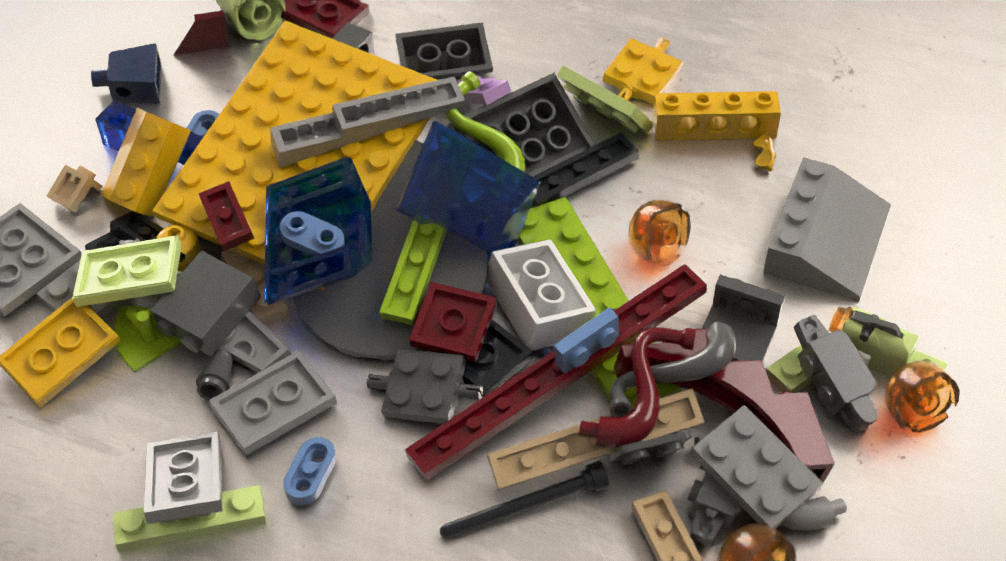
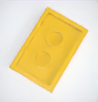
(58, 351)

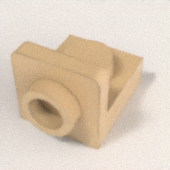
(72, 187)

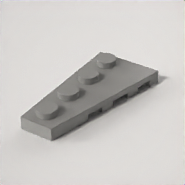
(254, 344)

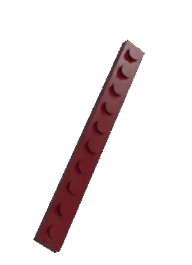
(546, 379)

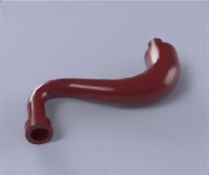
(641, 421)

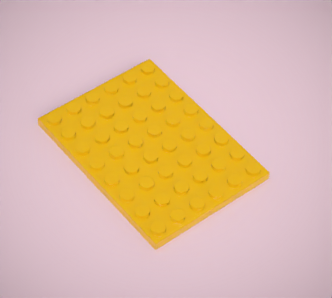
(290, 82)

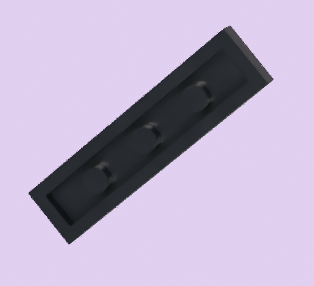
(584, 168)

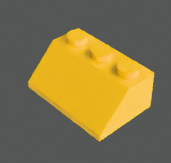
(145, 162)

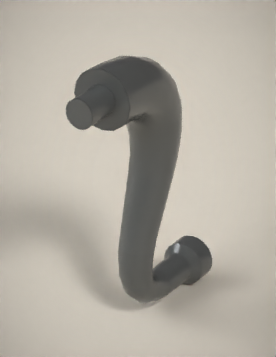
(707, 362)

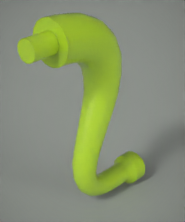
(500, 143)

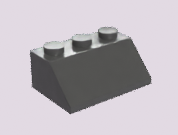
(445, 51)

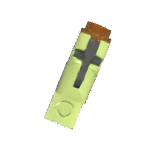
(882, 340)

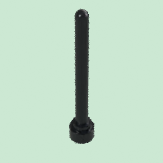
(591, 478)

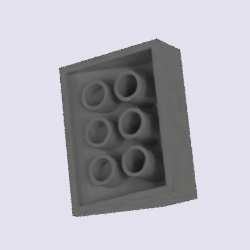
(539, 123)

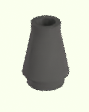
(215, 376)

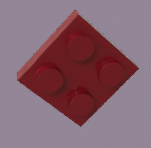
(453, 321)

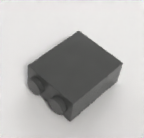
(206, 304)

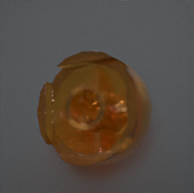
(658, 231)
(920, 395)
(757, 543)

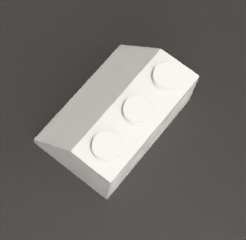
(538, 293)

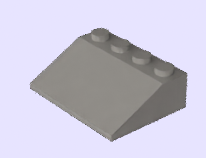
(827, 231)

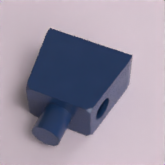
(132, 75)

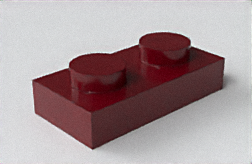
(226, 216)

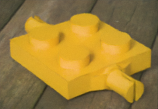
(642, 70)

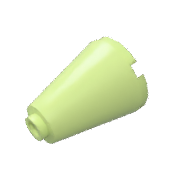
(254, 17)

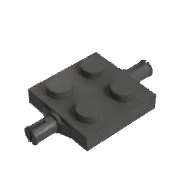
(424, 386)

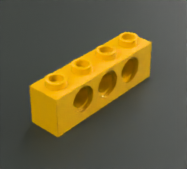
(716, 115)

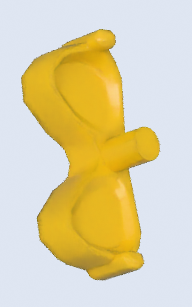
(766, 158)

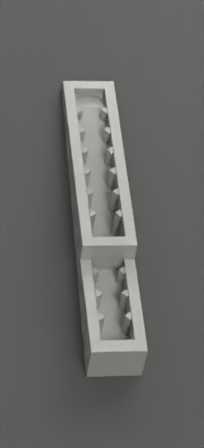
(363, 119)

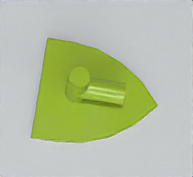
(140, 338)

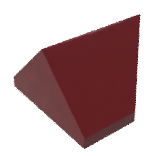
(206, 33)

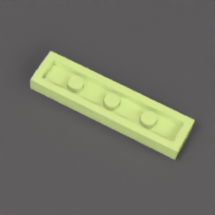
(240, 510)

